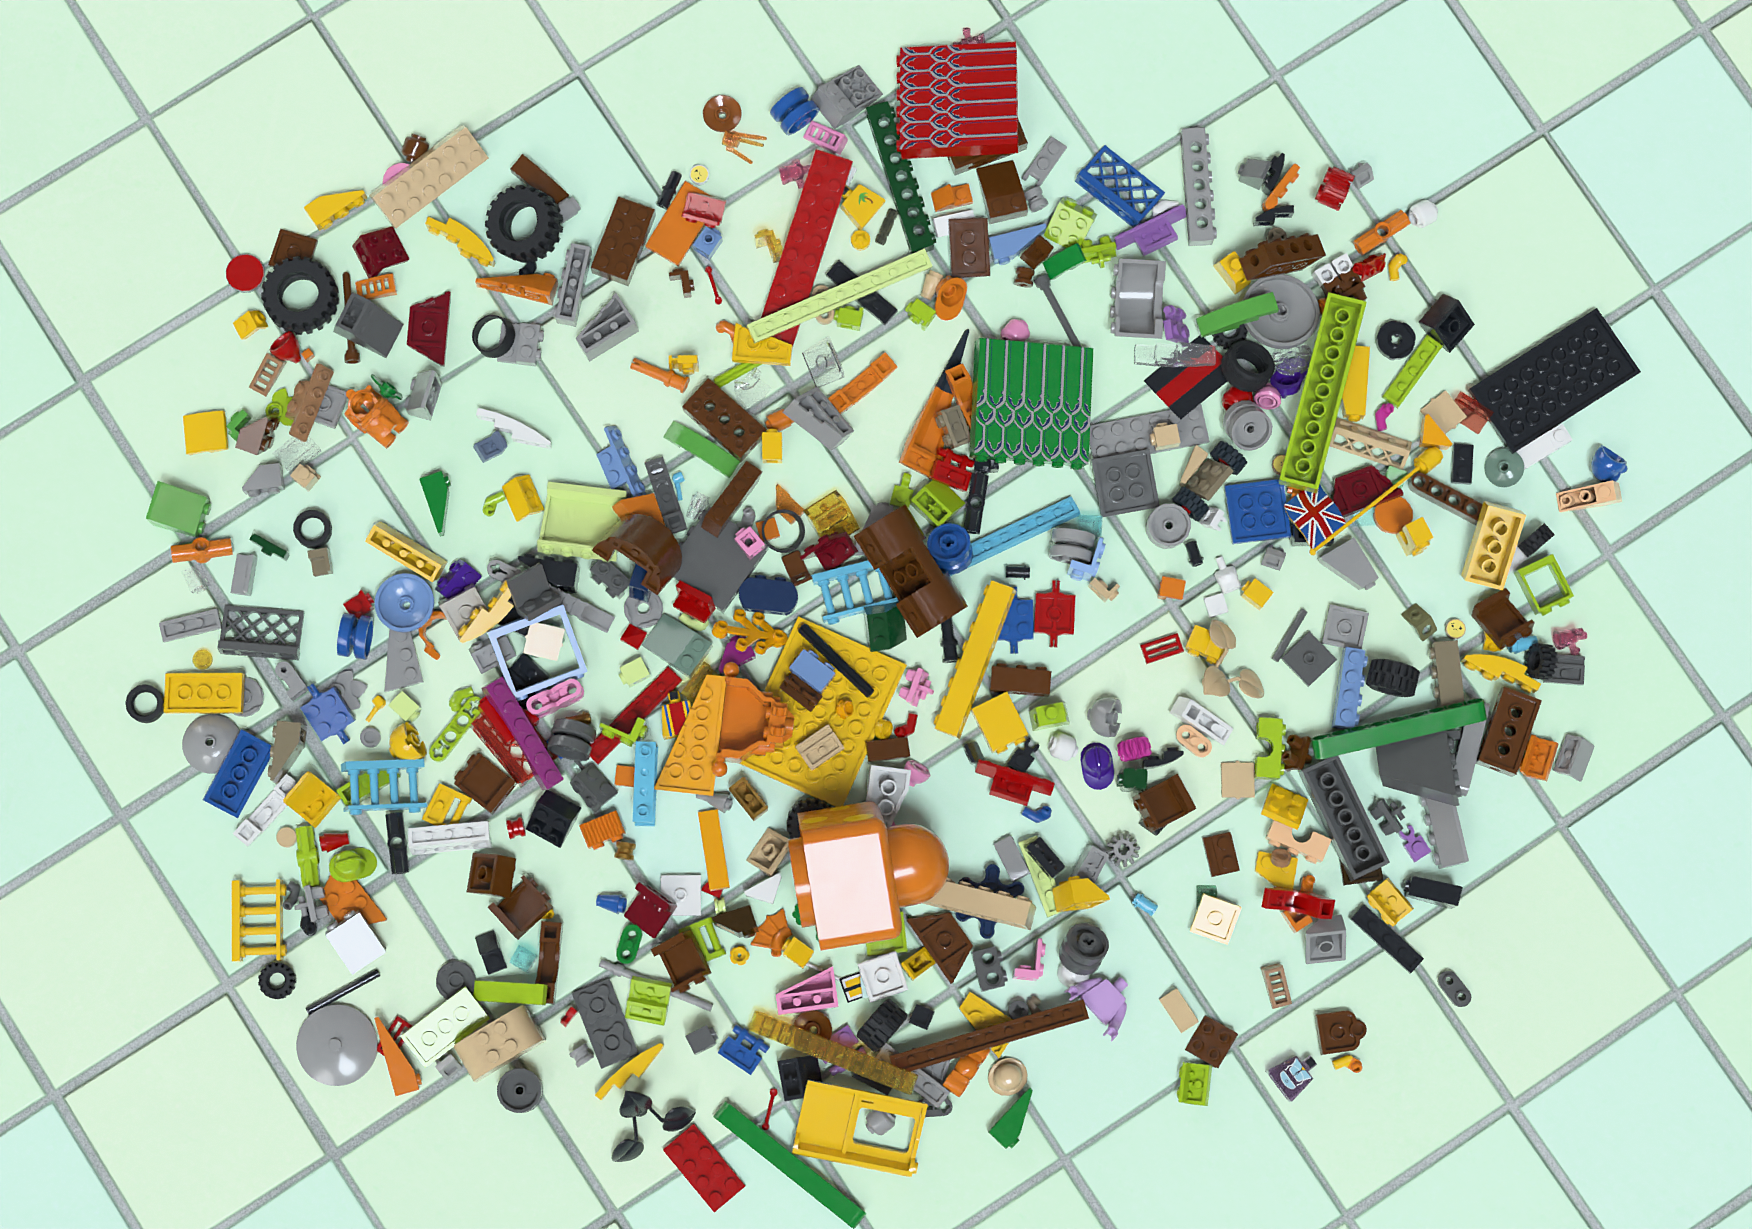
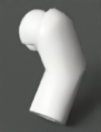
(1162, 206)

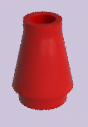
(332, 841)

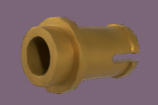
(584, 718)

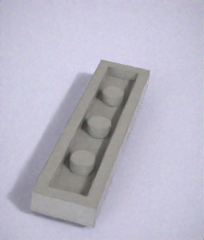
(925, 1085)

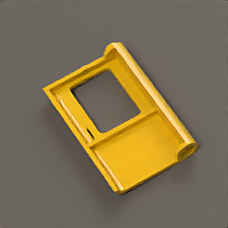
(829, 1124)

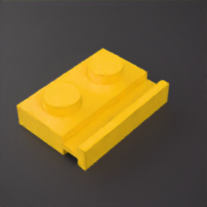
(685, 363)

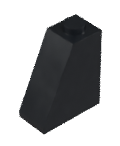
(1433, 892)

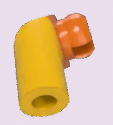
(1349, 1062)

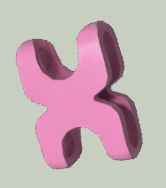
(555, 698)

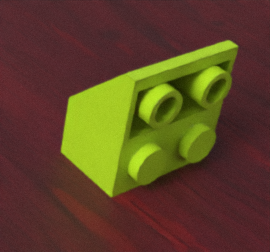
(937, 503)

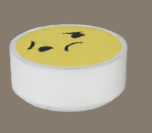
(699, 175)

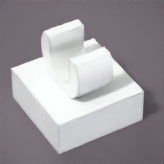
(1212, 519)

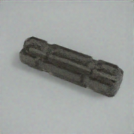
(886, 226)

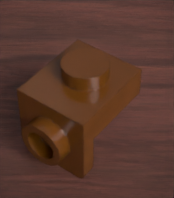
(1037, 252)
(687, 285)

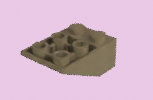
(288, 745)

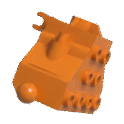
(750, 722)

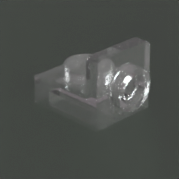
(196, 579)

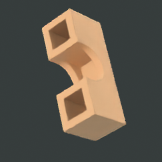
(1313, 849)

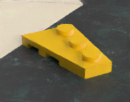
(768, 351)
(983, 1015)

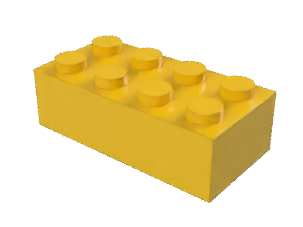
(1493, 545)

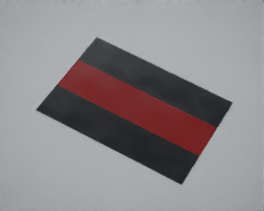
(1187, 387)

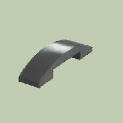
(665, 495)

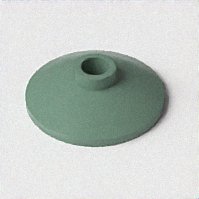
(1508, 477)

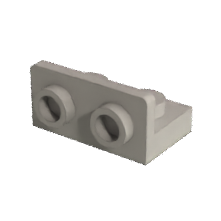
(484, 654)

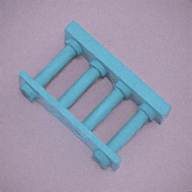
(842, 575)
(392, 768)
(644, 782)

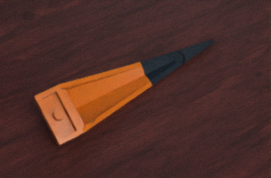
(925, 436)

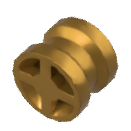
(624, 850)

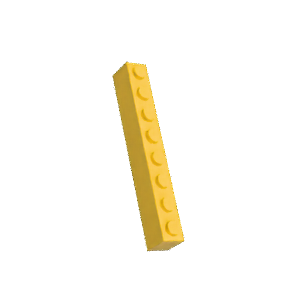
(975, 659)

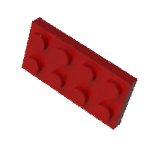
(704, 1168)

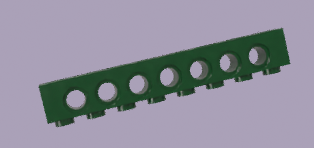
(875, 115)

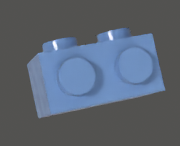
(812, 671)

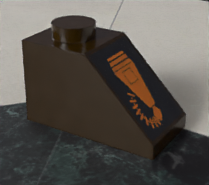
(737, 922)

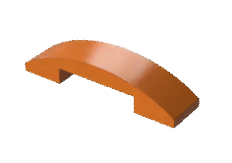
(863, 383)

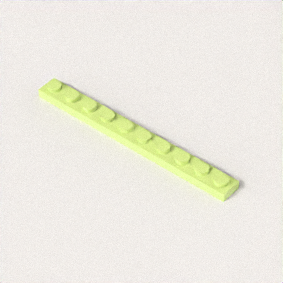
(839, 296)

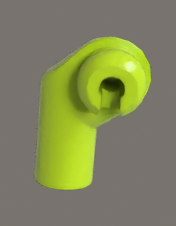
(458, 696)

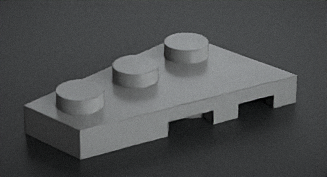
(402, 662)

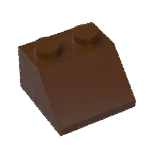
(491, 875)

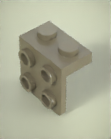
(953, 426)

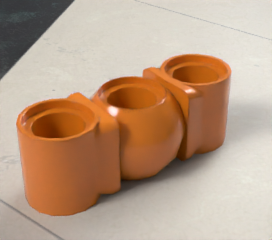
(964, 1072)

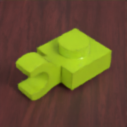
(901, 494)

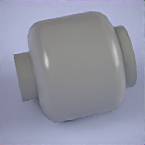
(880, 1122)

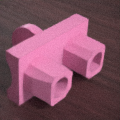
(919, 688)

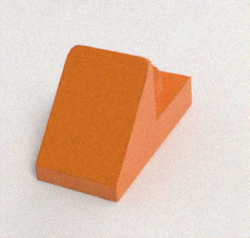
(951, 197)

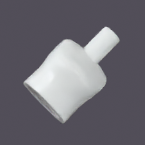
(1226, 577)

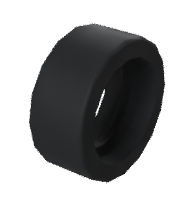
(307, 515)
(130, 703)

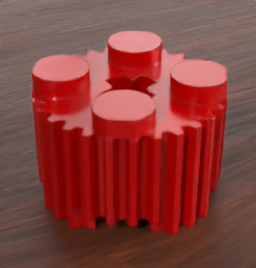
(1335, 188)

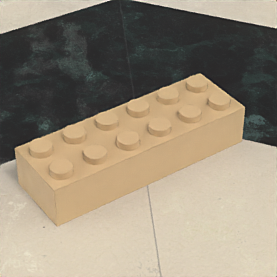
(428, 176)
(985, 904)

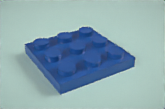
(1257, 511)

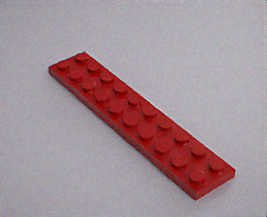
(808, 236)

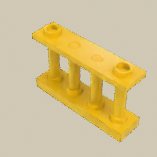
(239, 911)

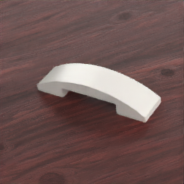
(265, 813)

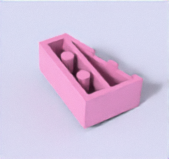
(809, 995)

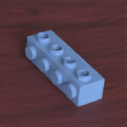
(1348, 688)

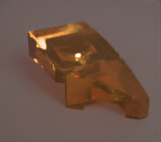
(784, 501)

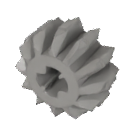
(1128, 854)

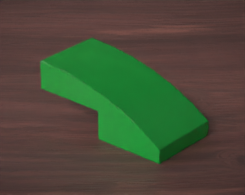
(1064, 261)

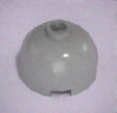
(1104, 716)

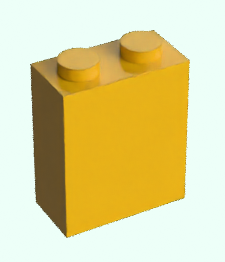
(999, 723)

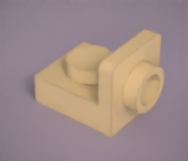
(1100, 589)

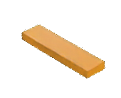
(713, 850)

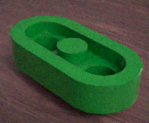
(629, 944)

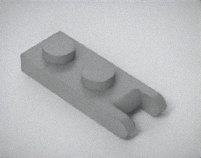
(1045, 161)

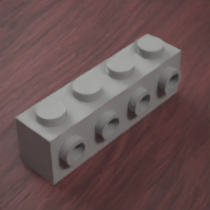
(573, 285)

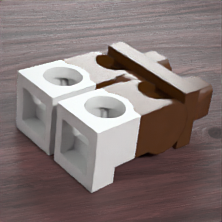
(1340, 279)

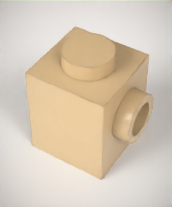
(1165, 436)

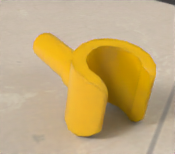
(379, 703)

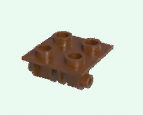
(1211, 1042)

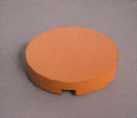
(1393, 515)

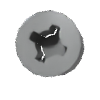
(581, 1055)

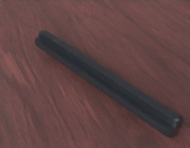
(836, 660)

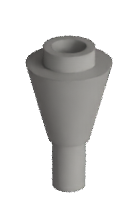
(720, 801)

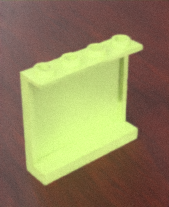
(577, 519)

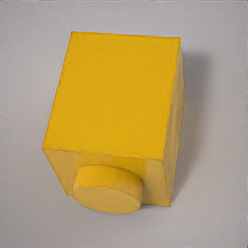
(1256, 593)

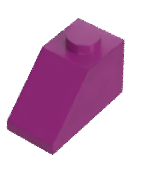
(731, 654)

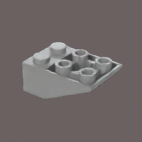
(846, 96)

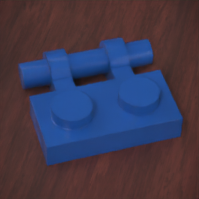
(740, 1055)

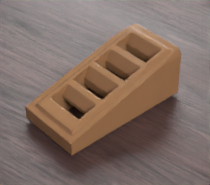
(261, 370)
(1267, 979)

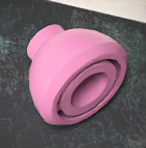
(1268, 397)
(918, 772)

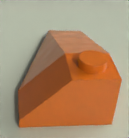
(531, 287)

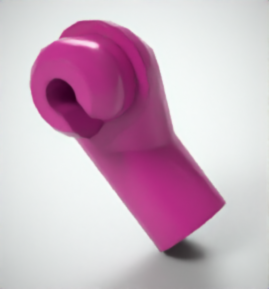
(1382, 414)

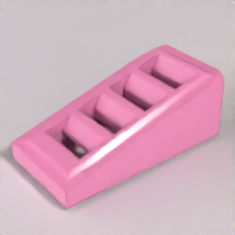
(837, 136)

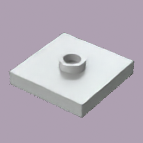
(683, 892)
(882, 976)

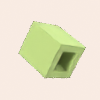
(634, 672)
(405, 707)

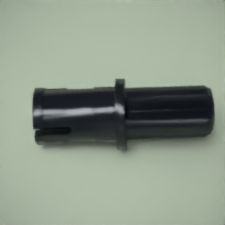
(669, 190)

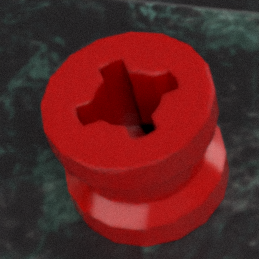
(515, 827)

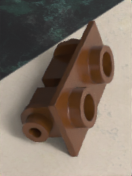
(801, 692)

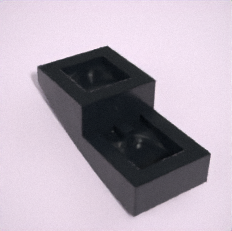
(1268, 217)

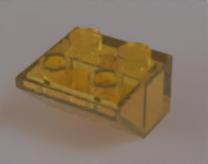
(831, 515)

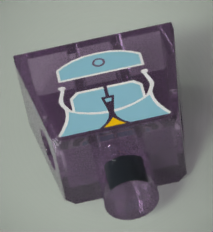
(1292, 1076)

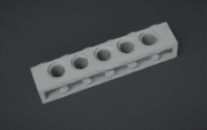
(1196, 235)

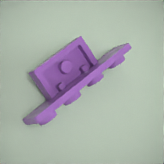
(1153, 233)

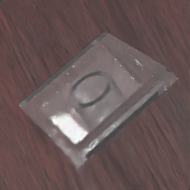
(823, 363)

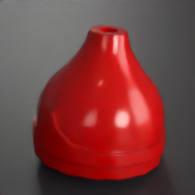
(286, 348)

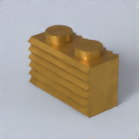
(748, 798)

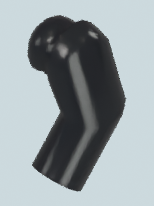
(528, 269)

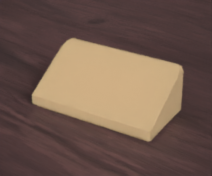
(1178, 1010)

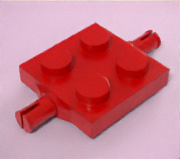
(1054, 614)

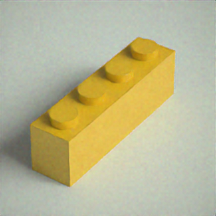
(406, 551)

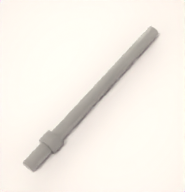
(619, 970)

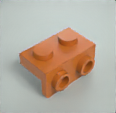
(1538, 758)

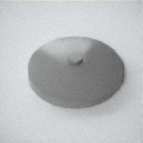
(1296, 315)
(337, 1045)

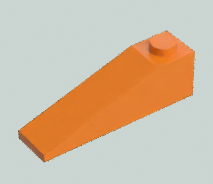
(400, 1070)

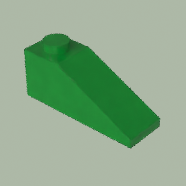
(437, 496)
(1011, 1123)

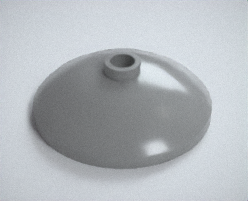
(195, 747)

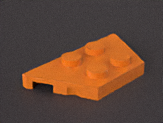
(349, 896)

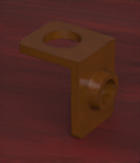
(796, 568)

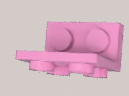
(1024, 972)

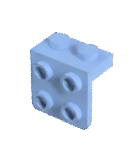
(1083, 571)

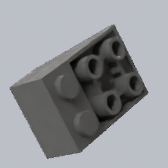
(368, 325)

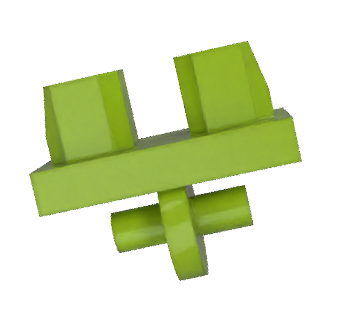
(1099, 253)

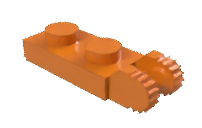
(1280, 190)

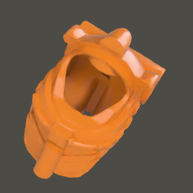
(379, 420)

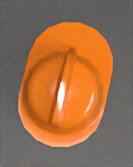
(950, 297)

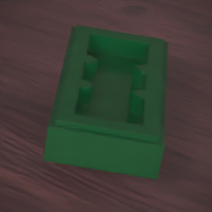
(269, 548)

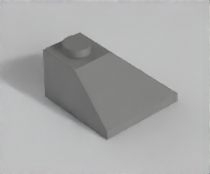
(1326, 941)

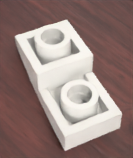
(941, 223)

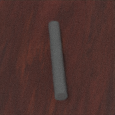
(1289, 635)

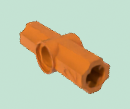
(1391, 226)
(201, 550)

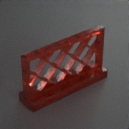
(502, 754)

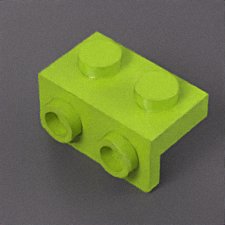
(1194, 1084)

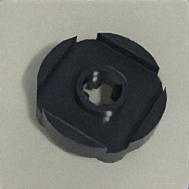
(1391, 350)

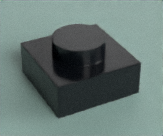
(921, 1017)

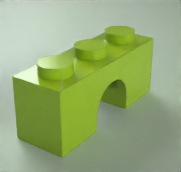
(1271, 731)

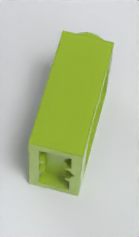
(1551, 562)

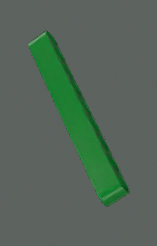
(1399, 728)
(789, 1165)

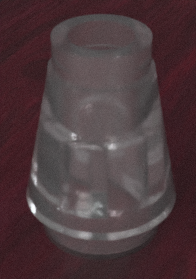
(697, 505)

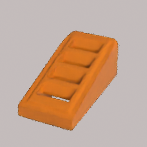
(377, 294)

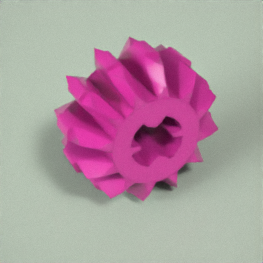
(1134, 749)

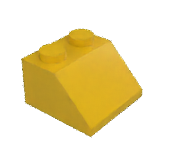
(1078, 895)

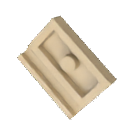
(819, 747)

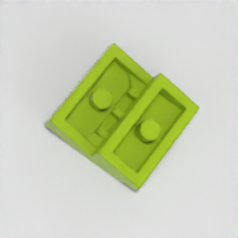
(648, 1000)

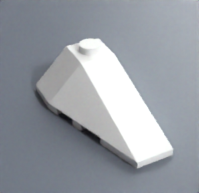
(887, 789)

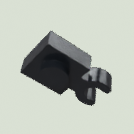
(1021, 758)

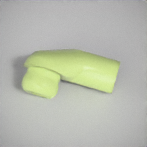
(693, 624)

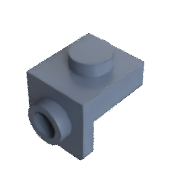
(491, 447)

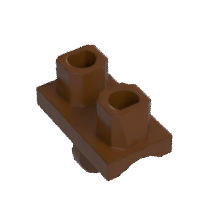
(1298, 754)

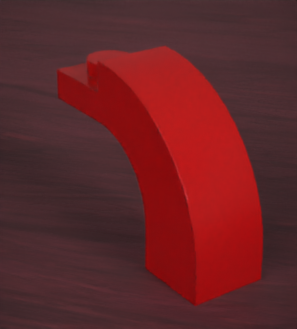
(1298, 901)

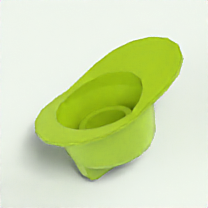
(352, 864)

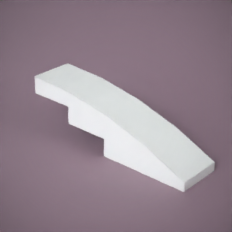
(519, 431)

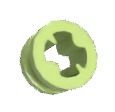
(720, 906)

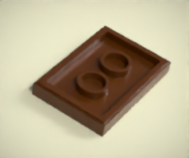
(969, 247)

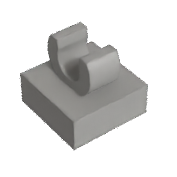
(1363, 175)
(1273, 558)
(448, 1066)

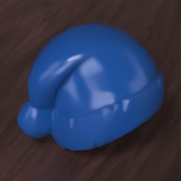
(1607, 465)

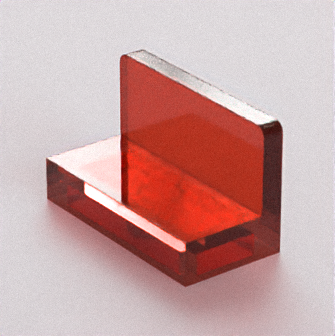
(1476, 413)

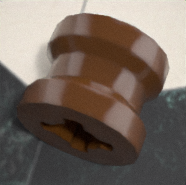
(1024, 277)

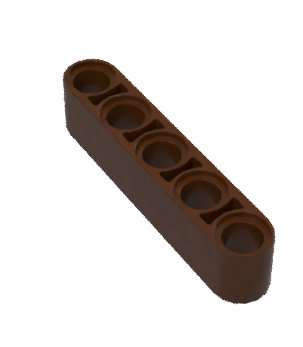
(1443, 500)

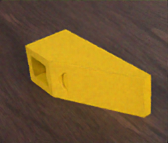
(331, 207)

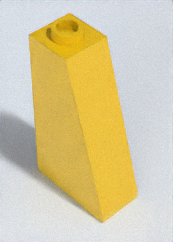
(1355, 391)

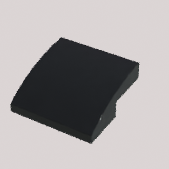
(526, 673)

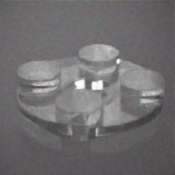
(1288, 367)

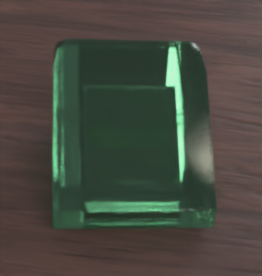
(1207, 889)

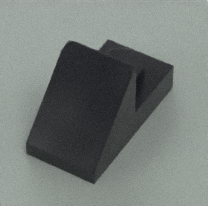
(491, 952)

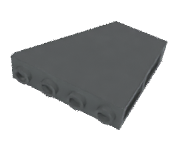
(1421, 767)

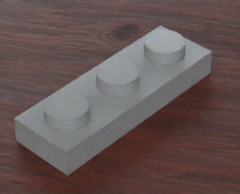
(190, 625)

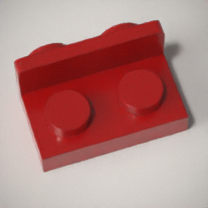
(693, 602)

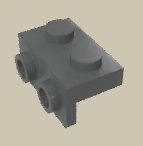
(610, 577)
(593, 787)

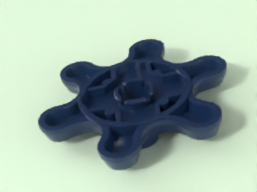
(993, 882)

